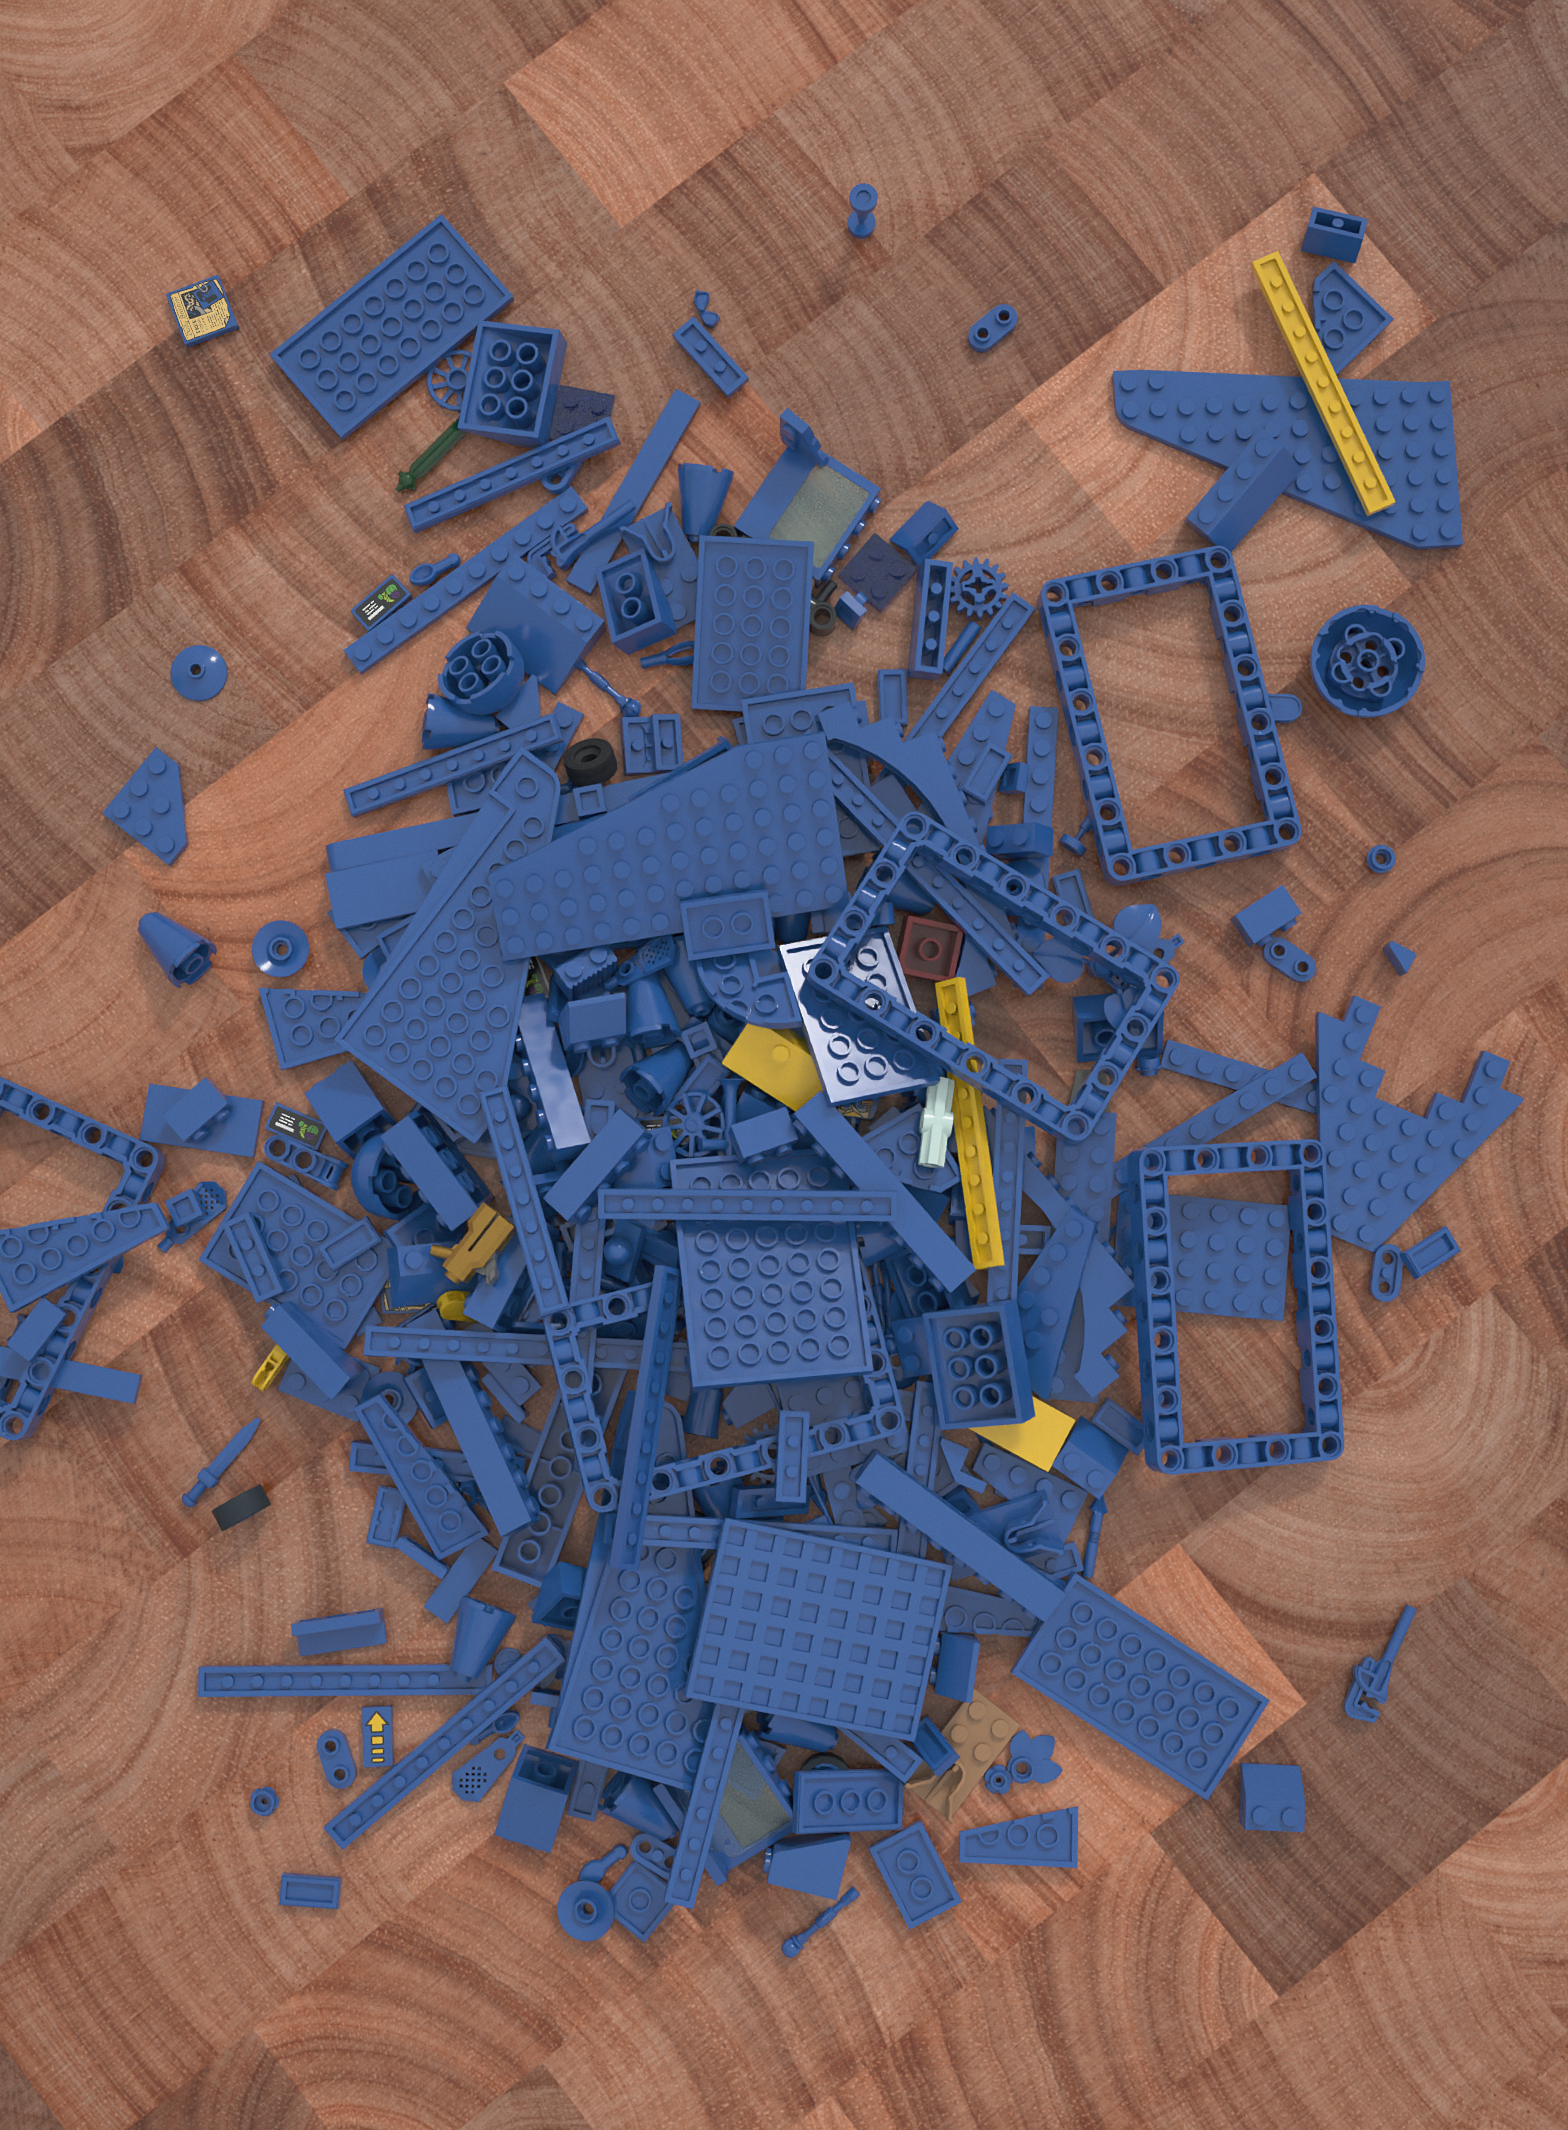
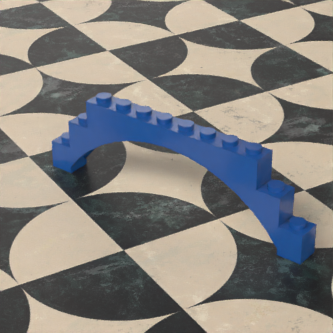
(926, 771)
(1103, 1277)

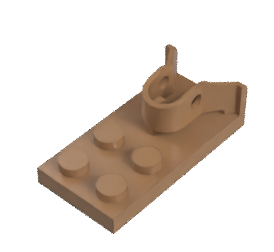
(978, 1735)

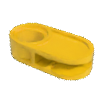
(452, 1306)
(270, 1368)

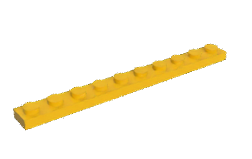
(1322, 383)
(971, 1135)

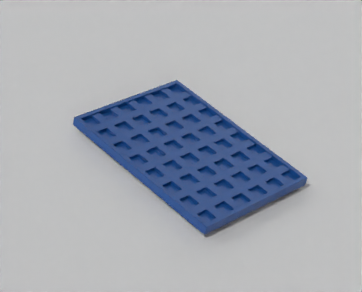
(818, 1629)

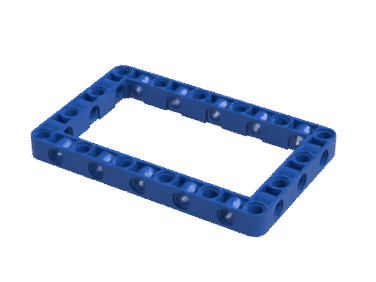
(1088, 736)
(1035, 906)
(87, 1290)
(1158, 1315)
(743, 1459)

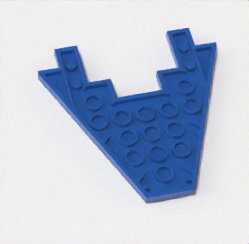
(1378, 1154)

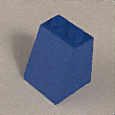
(350, 1108)
(536, 1798)
(808, 1863)

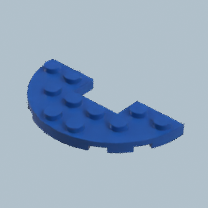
(742, 993)

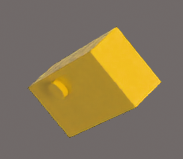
(776, 1063)
(1034, 1440)

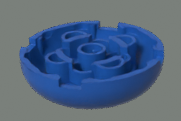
(1397, 650)

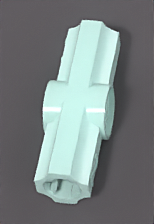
(936, 1124)

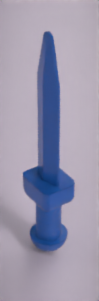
(209, 1476)

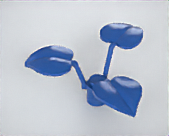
(1064, 964)

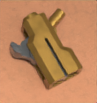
(478, 1248)

